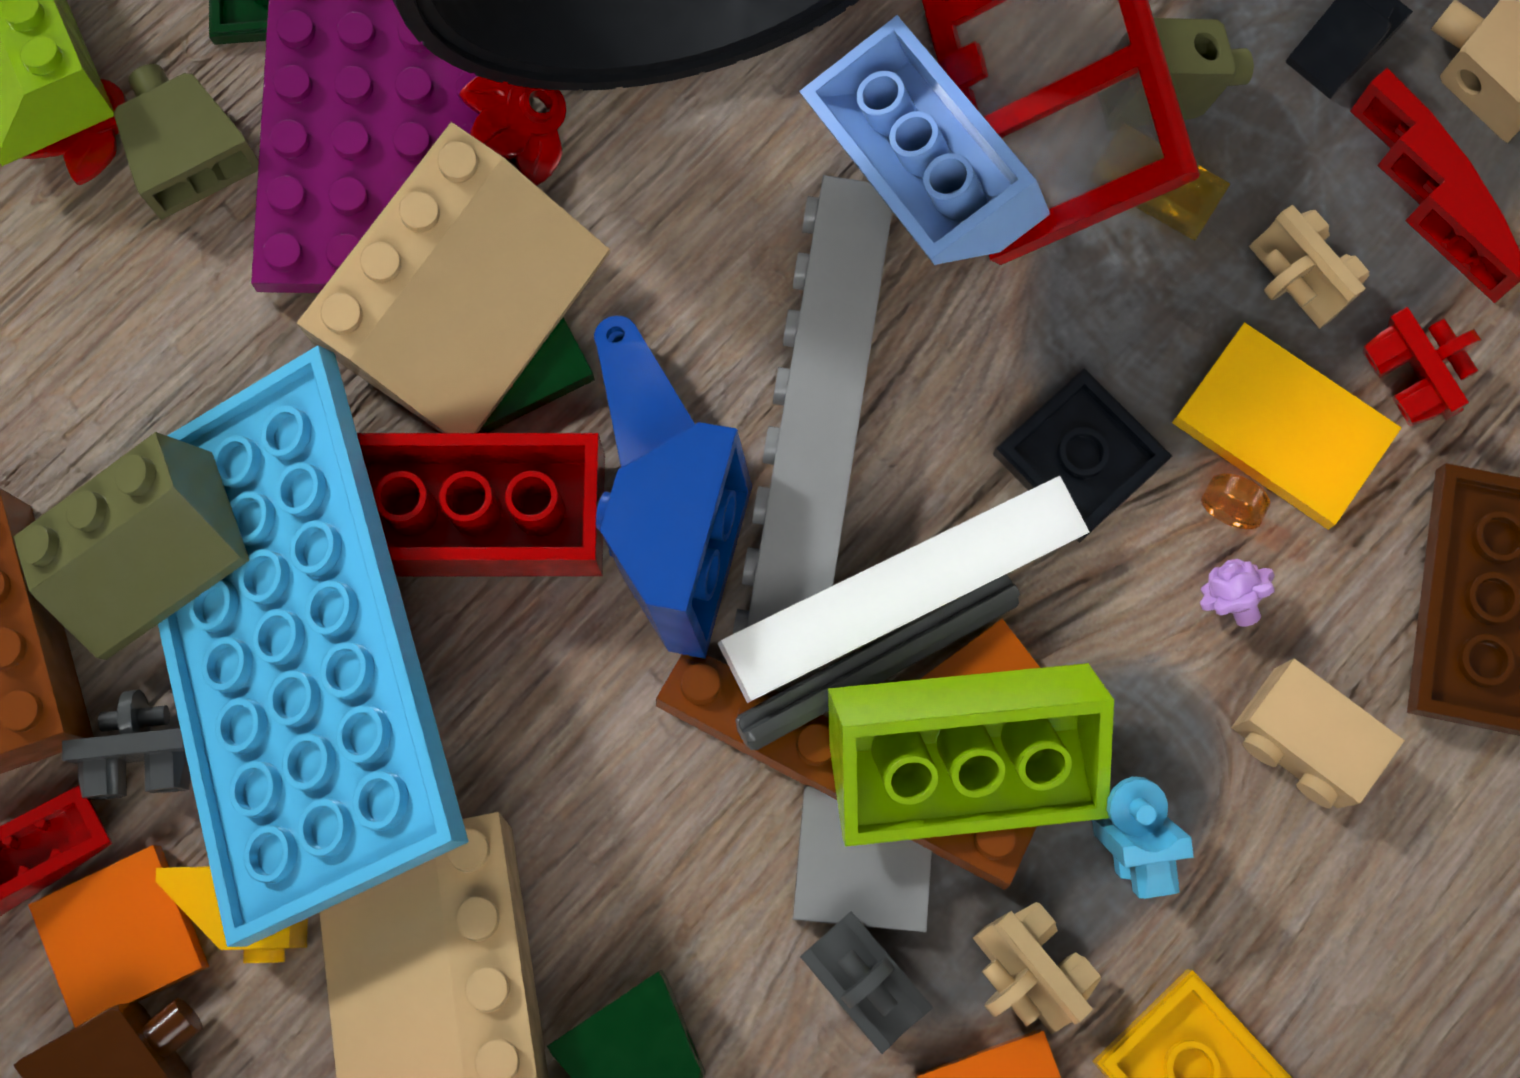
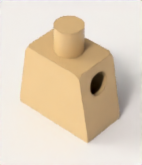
(1488, 63)

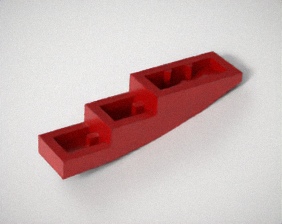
(1455, 205)
(47, 846)

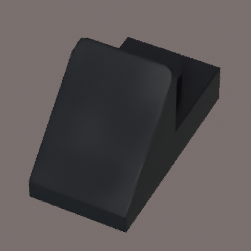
(1346, 40)

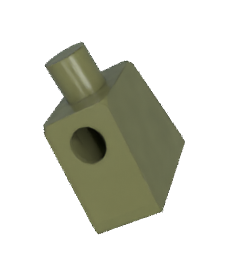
(1201, 62)
(179, 141)

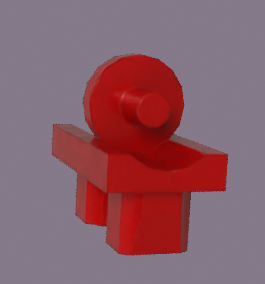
(1437, 389)

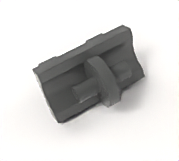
(104, 758)
(866, 982)

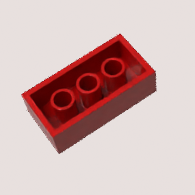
(488, 502)

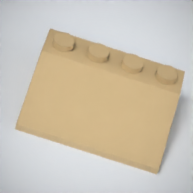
(454, 285)
(437, 969)

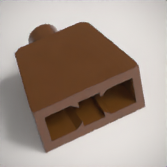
(119, 1045)

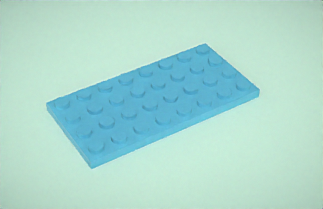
(303, 671)

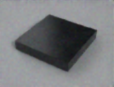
(1088, 444)

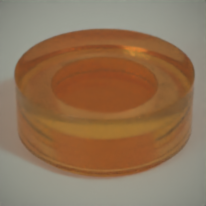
(1236, 501)

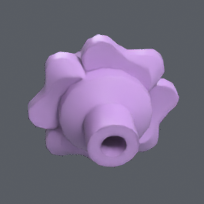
(1237, 590)

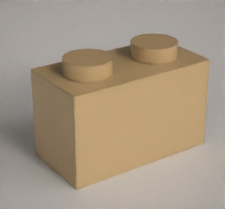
(1316, 736)

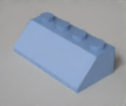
(926, 147)

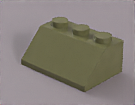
(133, 544)

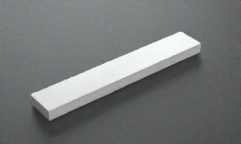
(901, 589)

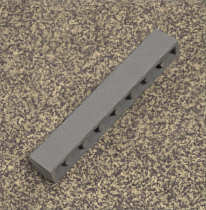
(819, 399)

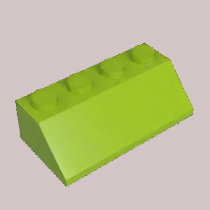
(44, 78)
(970, 753)

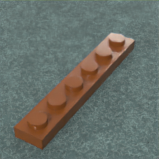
(710, 700)

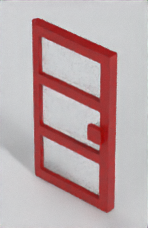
(1074, 97)

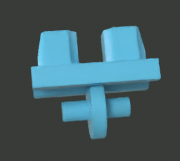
(1143, 837)

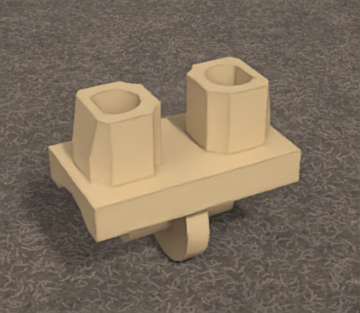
(1307, 266)
(1029, 977)

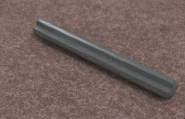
(876, 662)

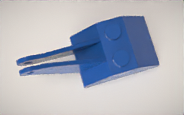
(674, 497)

